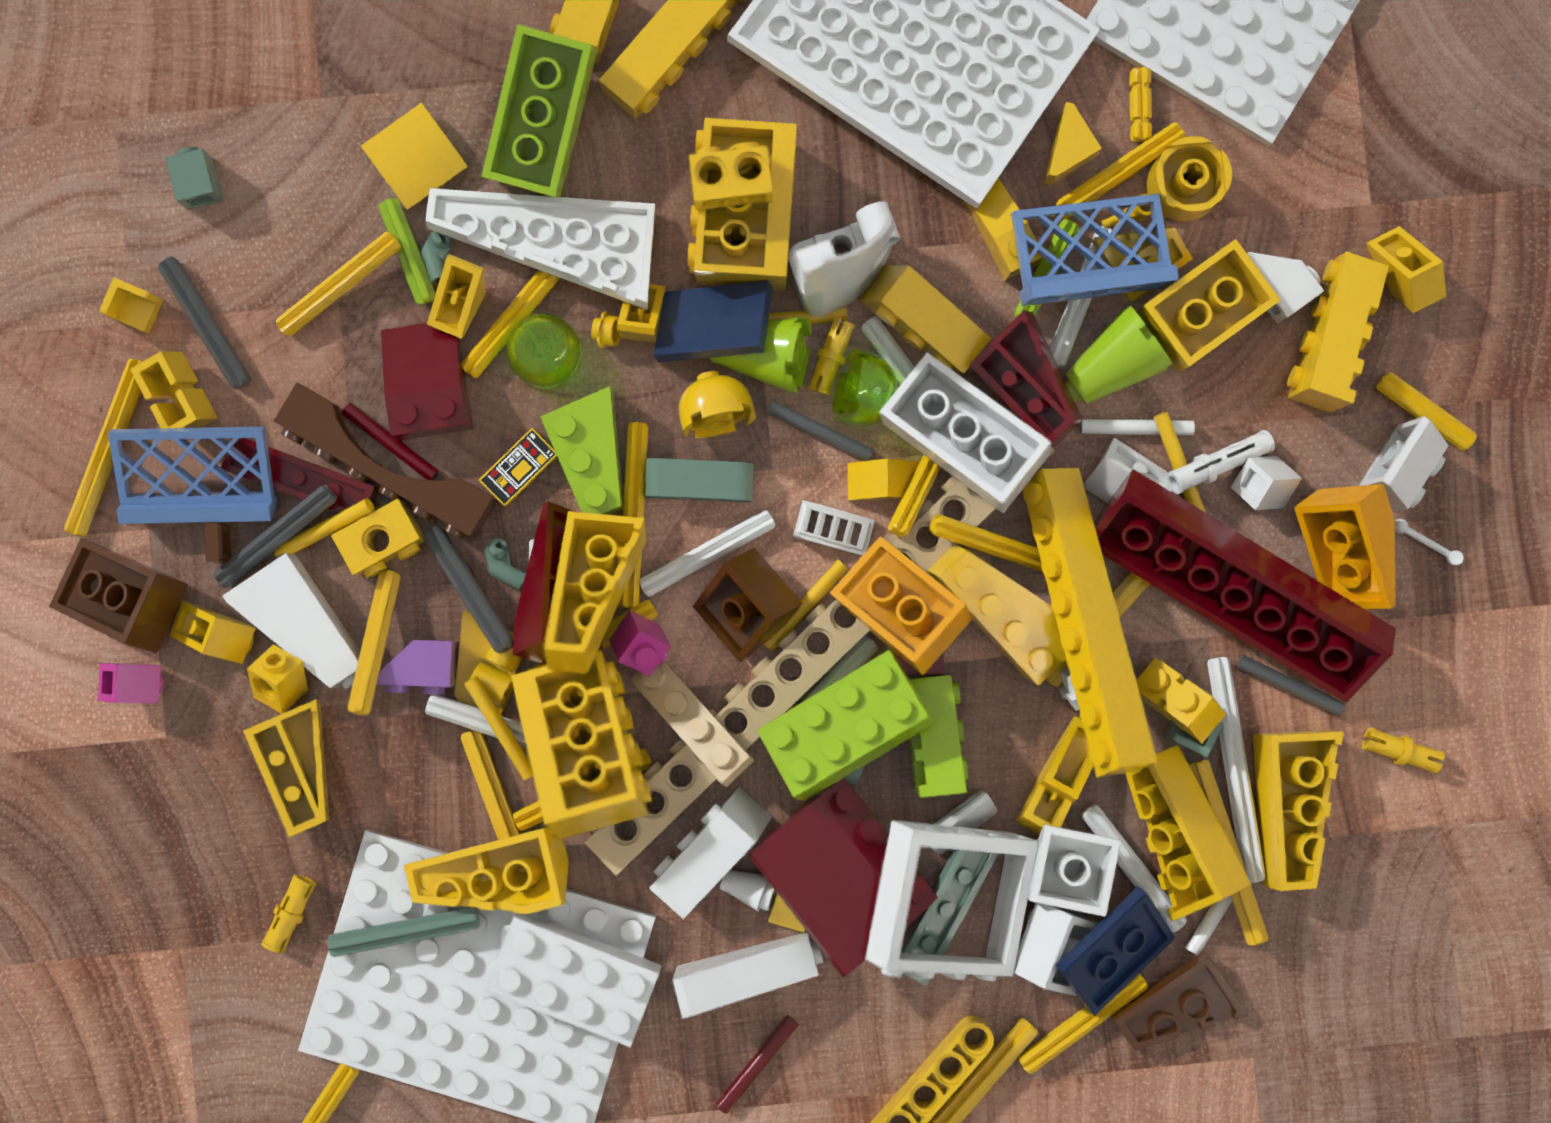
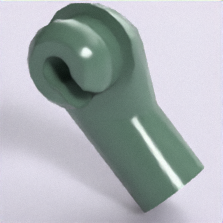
(434, 254)
(500, 564)

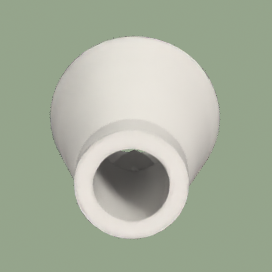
(749, 888)

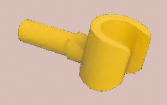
(1137, 214)

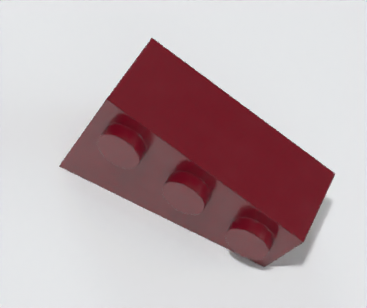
(1028, 378)

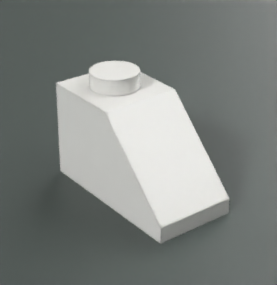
(1290, 280)

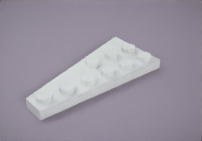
(576, 239)

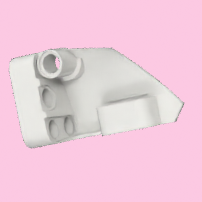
(832, 281)

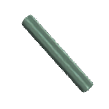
(403, 931)

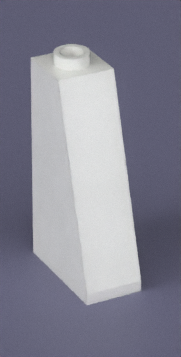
(298, 619)
(745, 973)

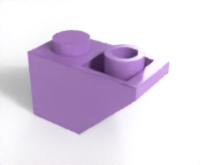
(422, 664)

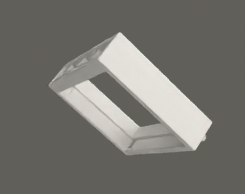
(896, 891)

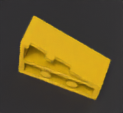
(924, 317)
(293, 765)

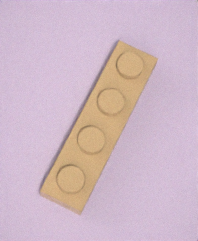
(693, 723)

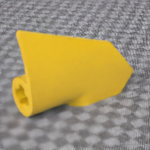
(480, 659)

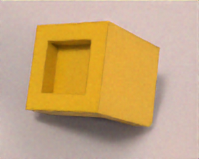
(131, 305)

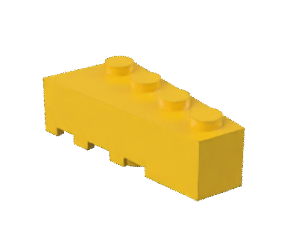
(1338, 333)
(590, 581)
(1005, 611)
(1293, 803)
(1185, 835)

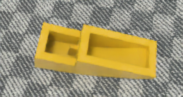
(1059, 781)

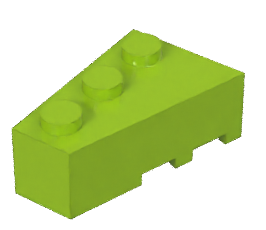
(588, 451)
(937, 749)

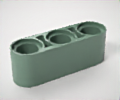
(699, 480)

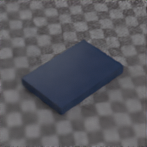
(713, 321)
(1115, 951)

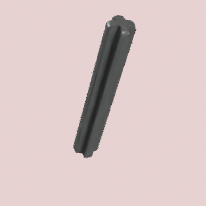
(204, 323)
(275, 536)
(468, 589)

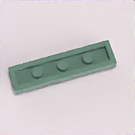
(955, 893)

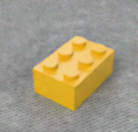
(1208, 305)

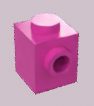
(639, 643)
(129, 683)

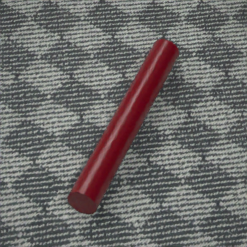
(384, 438)
(756, 1064)

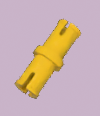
(831, 356)
(1403, 750)
(288, 913)

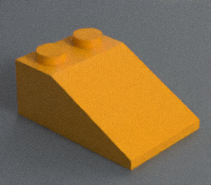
(1352, 542)
(902, 605)

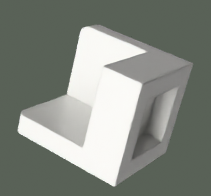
(1266, 482)

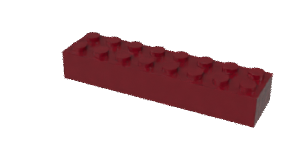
(1242, 587)

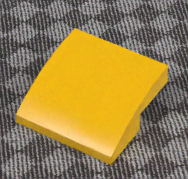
(414, 156)

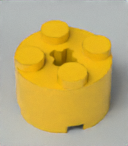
(1201, 163)

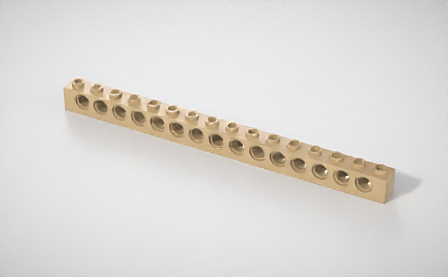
(619, 851)

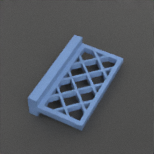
(1106, 279)
(200, 505)

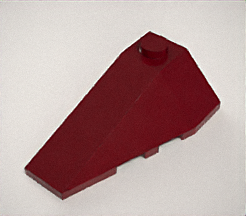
(539, 585)

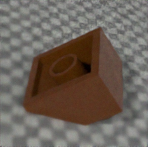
(746, 603)

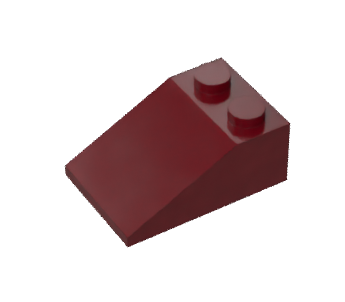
(424, 382)

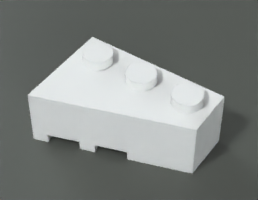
(710, 852)

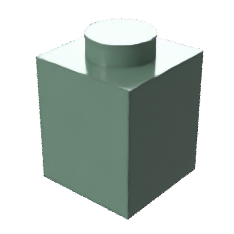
(194, 178)

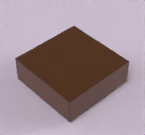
(217, 542)

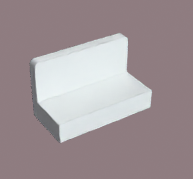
(1116, 465)

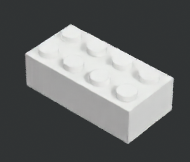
(965, 432)
(573, 978)

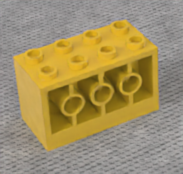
(759, 226)
(581, 747)

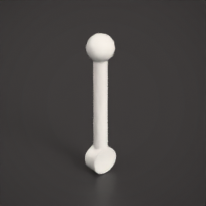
(1453, 557)

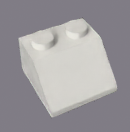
(1407, 462)
(1074, 870)
(1046, 940)

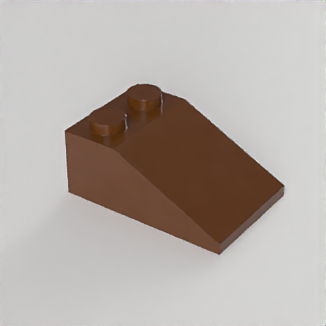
(118, 596)

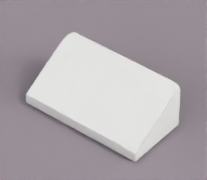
(969, 814)

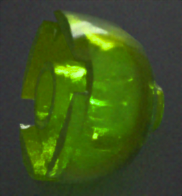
(544, 351)
(863, 389)

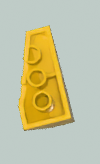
(506, 875)

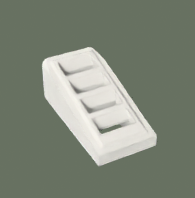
(823, 511)

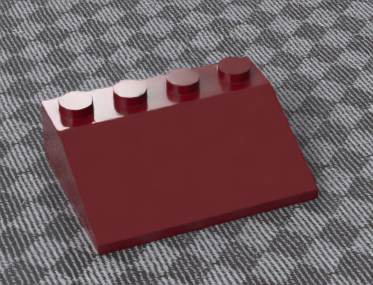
(829, 872)

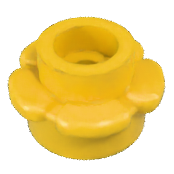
(605, 330)

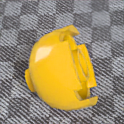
(714, 405)

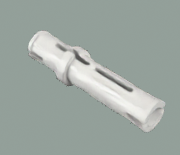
(1207, 467)

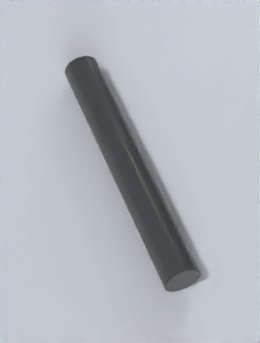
(820, 431)
(1290, 685)

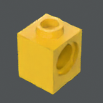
(277, 679)

